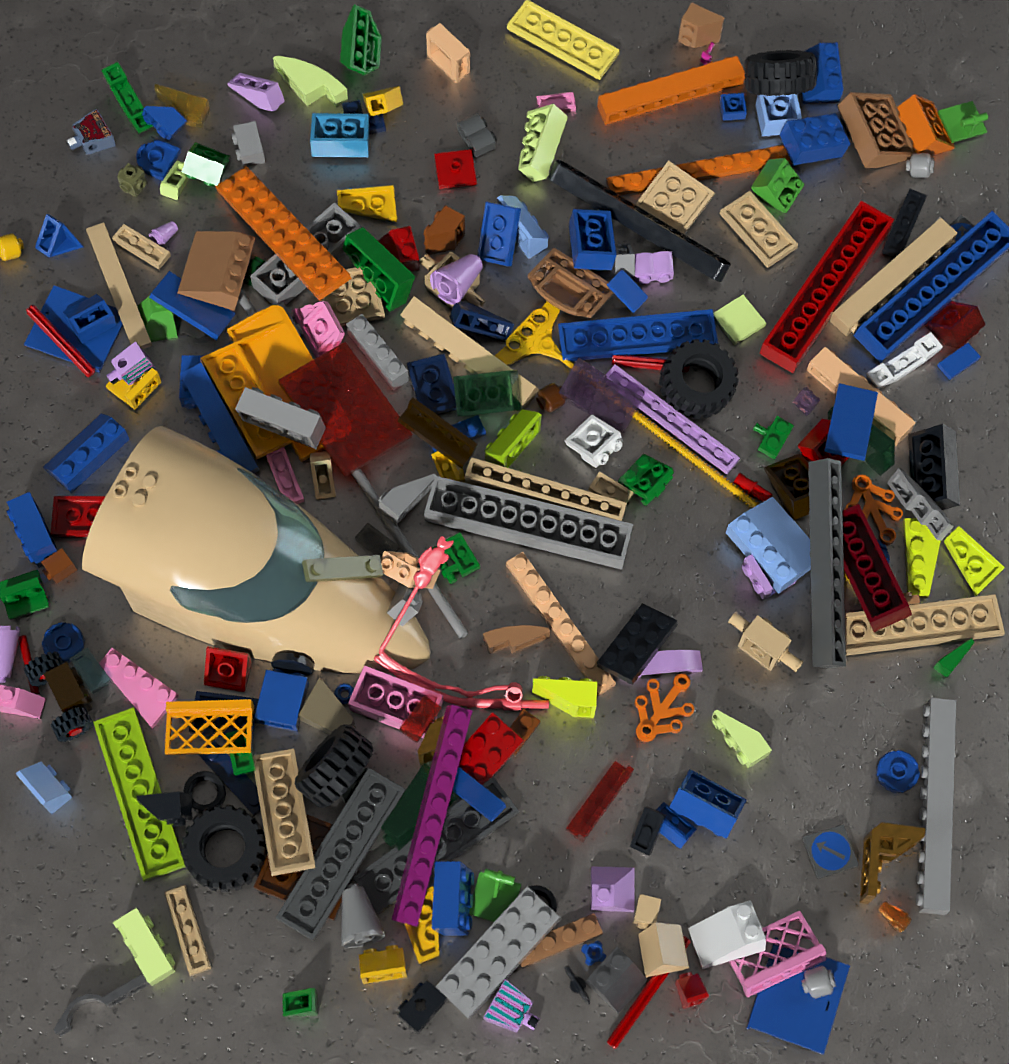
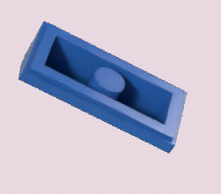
(627, 291)
(675, 826)

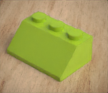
(514, 438)

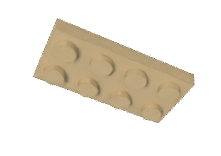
(758, 229)

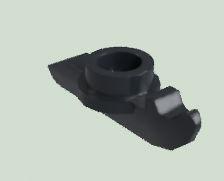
(577, 984)

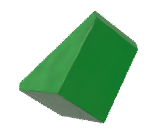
(300, 1003)

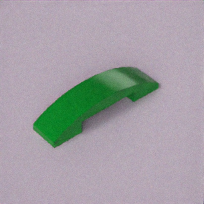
(125, 96)

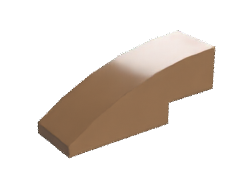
(515, 637)

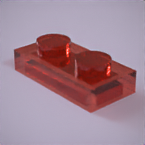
(420, 719)

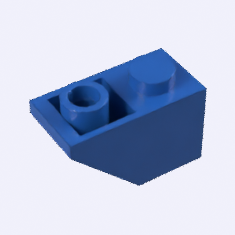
(165, 120)

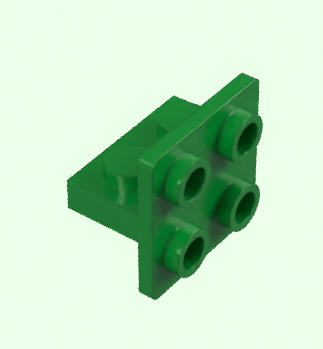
(23, 594)

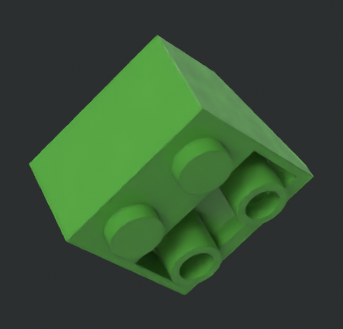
(778, 184)

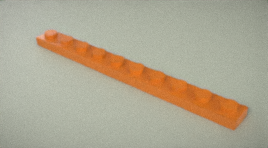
(701, 169)

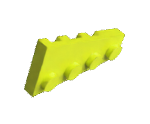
(920, 557)

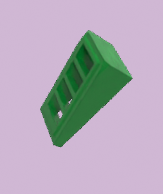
(951, 660)

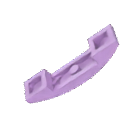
(674, 661)

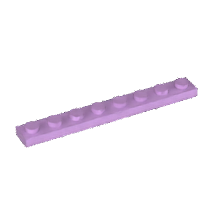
(676, 422)

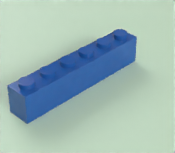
(216, 417)

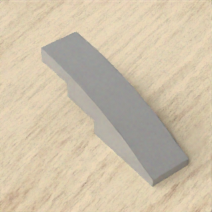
(920, 503)

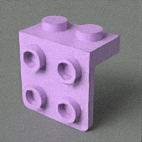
(759, 581)

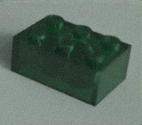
(487, 393)

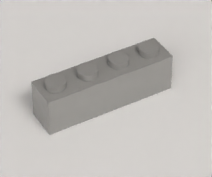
(377, 352)

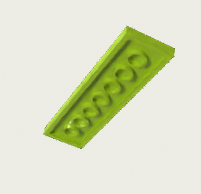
(132, 776)

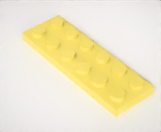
(563, 39)

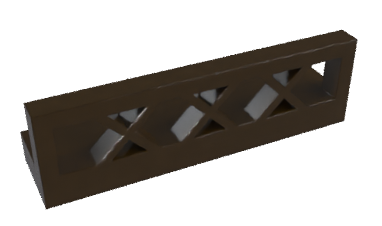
(438, 433)

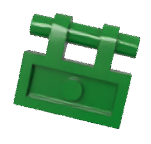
(462, 557)

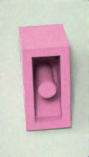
(21, 702)

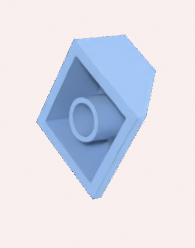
(45, 786)

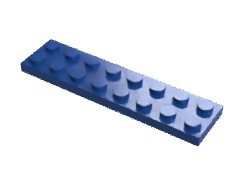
(634, 334)

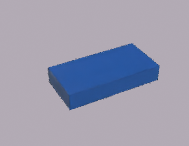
(958, 361)

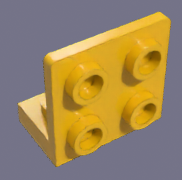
(137, 392)

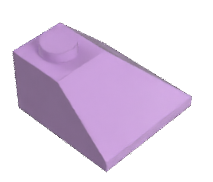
(612, 889)

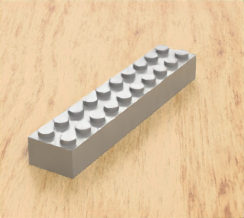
(528, 522)

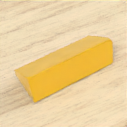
(447, 468)

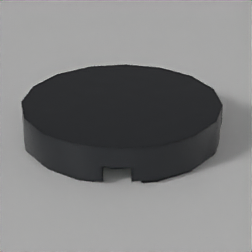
(290, 664)

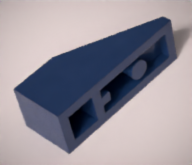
(480, 321)

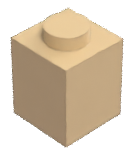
(646, 911)

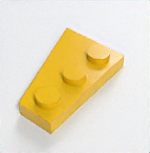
(369, 202)
(423, 938)

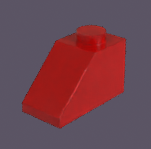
(691, 989)

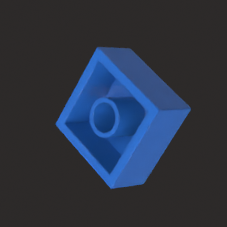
(733, 106)

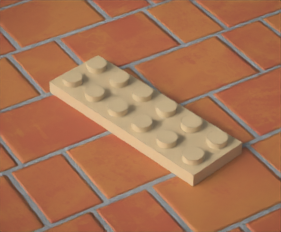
(283, 813)

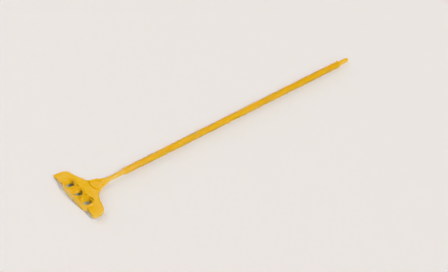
(542, 343)

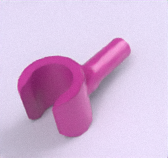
(706, 57)

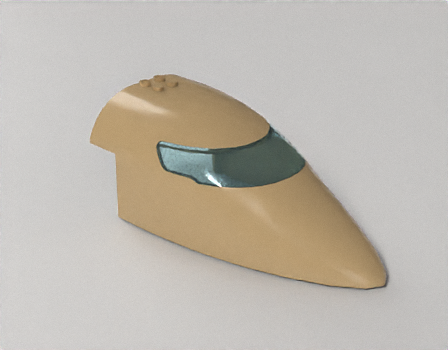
(223, 562)

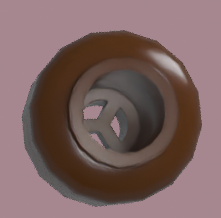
(549, 398)

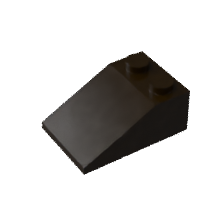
(791, 484)

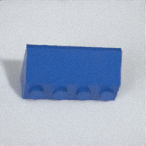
(87, 452)

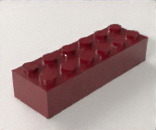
(870, 572)

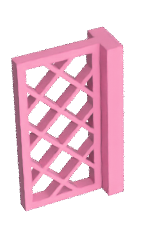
(788, 966)

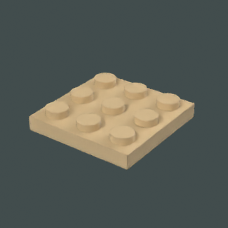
(675, 197)
(355, 298)

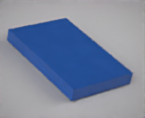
(498, 233)

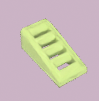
(171, 189)

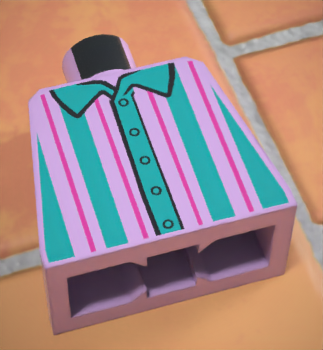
(130, 365)
(511, 1009)

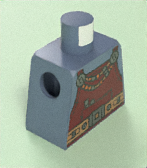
(91, 134)

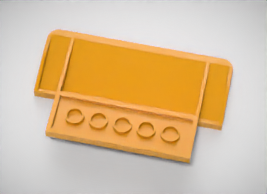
(261, 354)

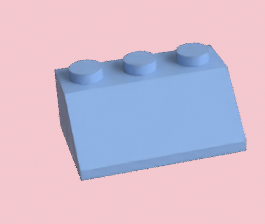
(529, 234)

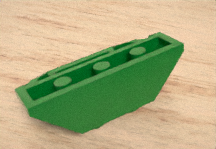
(360, 42)

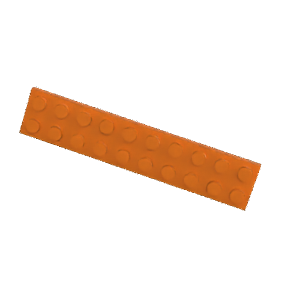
(283, 233)

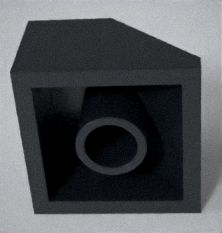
(171, 807)

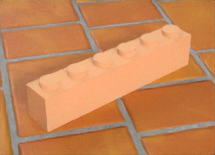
(887, 416)

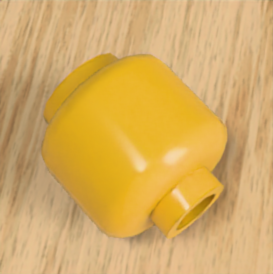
(10, 247)

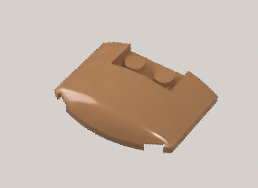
(569, 289)

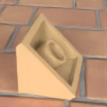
(663, 949)

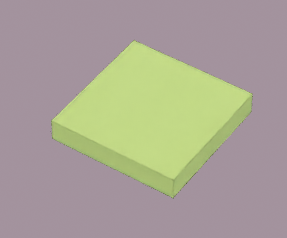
(739, 319)

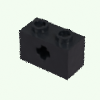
(433, 1002)

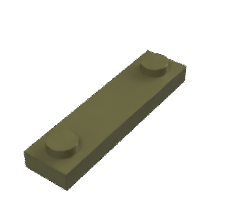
(342, 568)

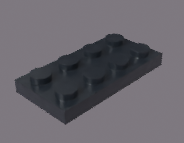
(637, 643)

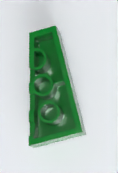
(379, 267)

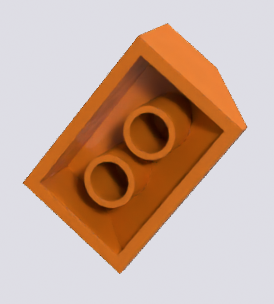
(924, 126)

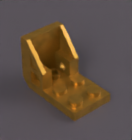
(882, 846)

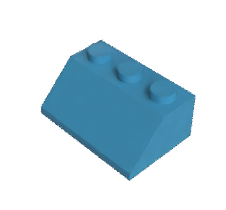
(339, 135)

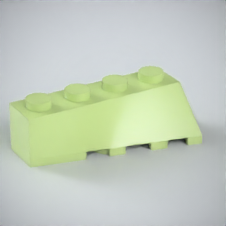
(541, 141)

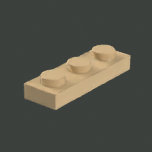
(141, 246)

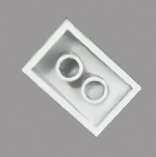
(728, 935)

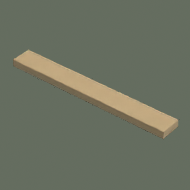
(118, 286)

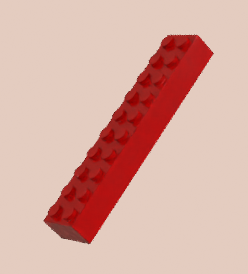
(826, 287)

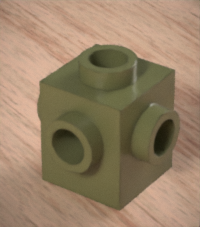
(132, 179)

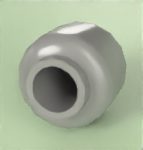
(920, 165)
(818, 982)

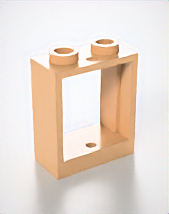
(448, 52)
(402, 567)

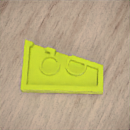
(973, 560)

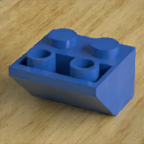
(90, 318)

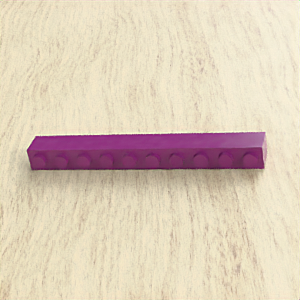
(431, 815)

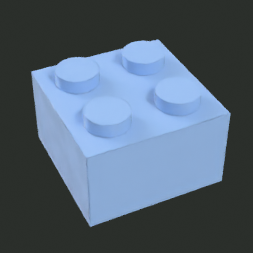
(776, 111)

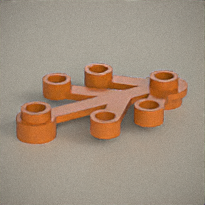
(874, 506)
(661, 710)

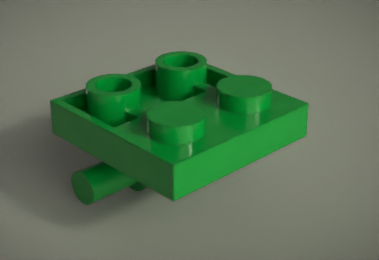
(647, 478)

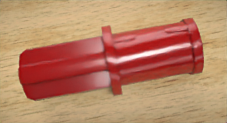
(752, 487)

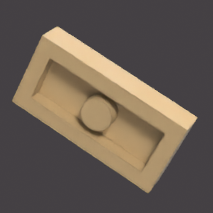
(609, 488)

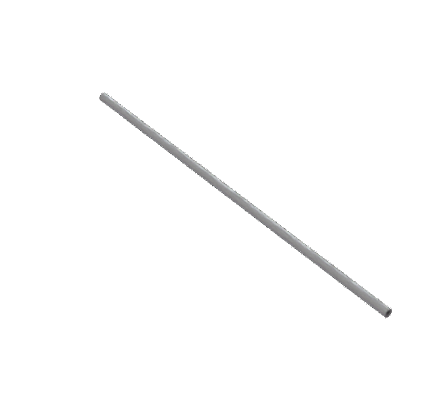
(393, 528)

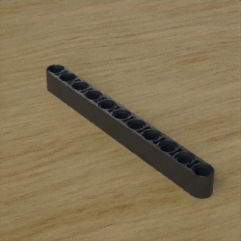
(639, 220)

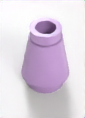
(163, 233)

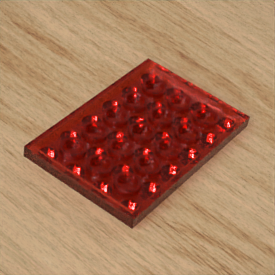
(351, 405)

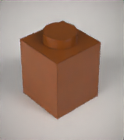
(58, 566)

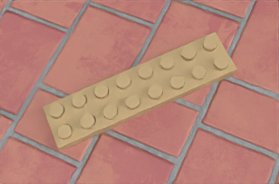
(928, 625)

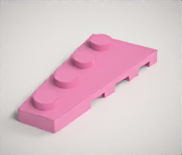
(138, 686)

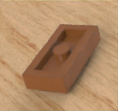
(524, 726)

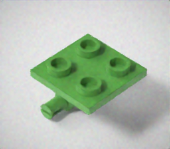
(963, 121)
(493, 894)

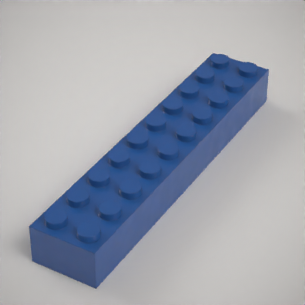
(934, 287)

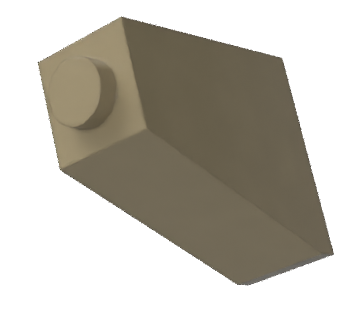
(324, 710)

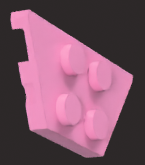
(319, 327)

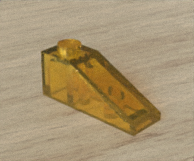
(191, 107)

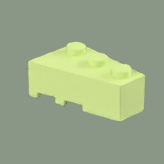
(145, 946)

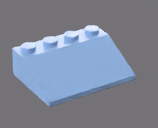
(774, 542)

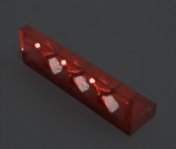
(599, 801)

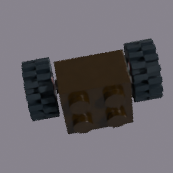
(68, 691)

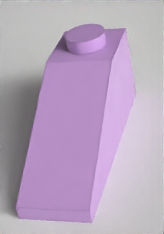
(259, 91)

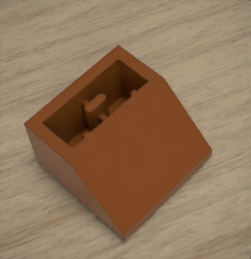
(444, 232)

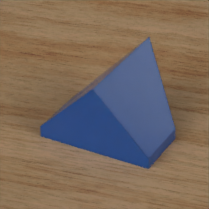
(55, 238)

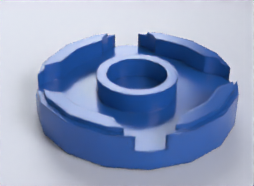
(64, 639)
(897, 771)

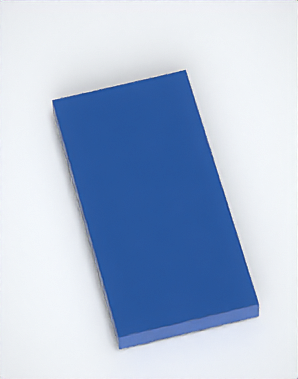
(203, 315)
(851, 422)

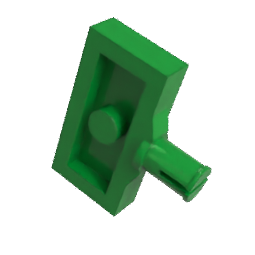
(773, 436)

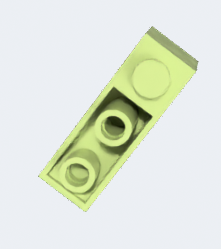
(745, 740)

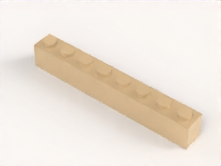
(893, 277)
(460, 345)
(540, 489)

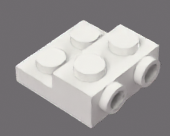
(595, 441)

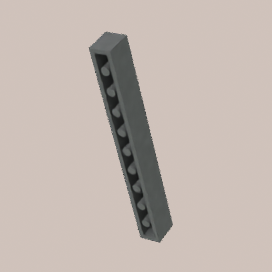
(827, 564)

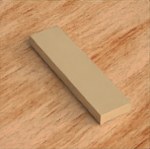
(187, 930)

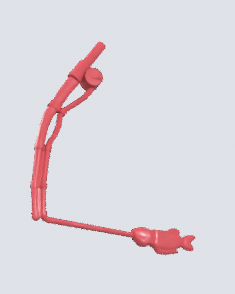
(429, 564)

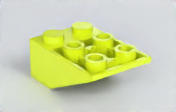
(570, 696)

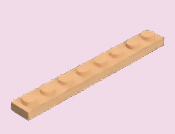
(559, 621)

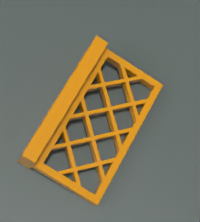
(211, 709)

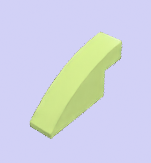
(310, 81)

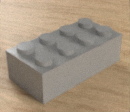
(280, 417)

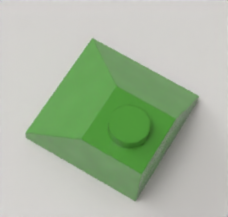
(157, 320)

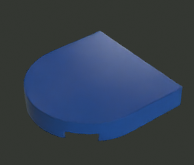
(157, 158)

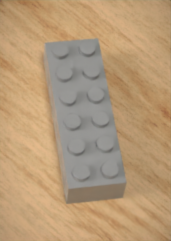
(278, 282)
(498, 952)

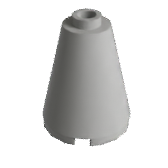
(359, 918)

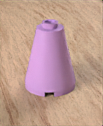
(456, 278)
(8, 647)

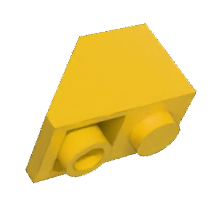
(382, 100)

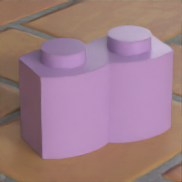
(653, 266)

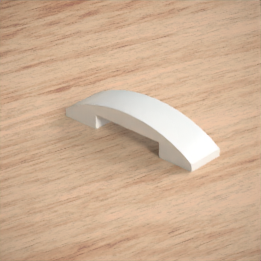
(905, 362)

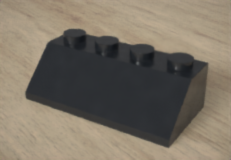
(936, 464)

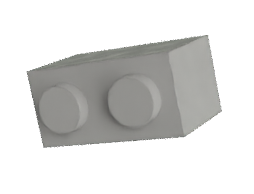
(249, 144)

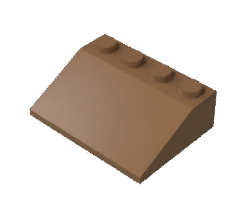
(876, 129)
(216, 267)

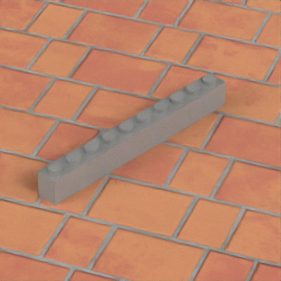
(937, 806)

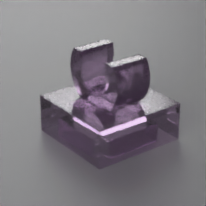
(806, 401)

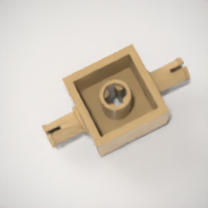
(432, 265)
(765, 642)

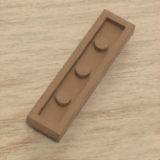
(565, 938)

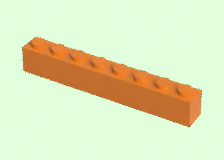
(671, 89)

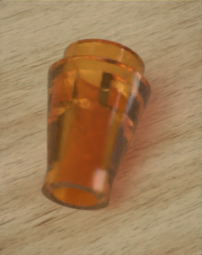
(896, 917)

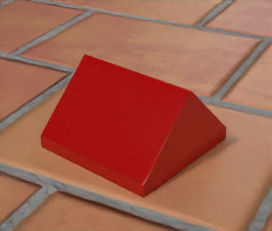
(227, 669)

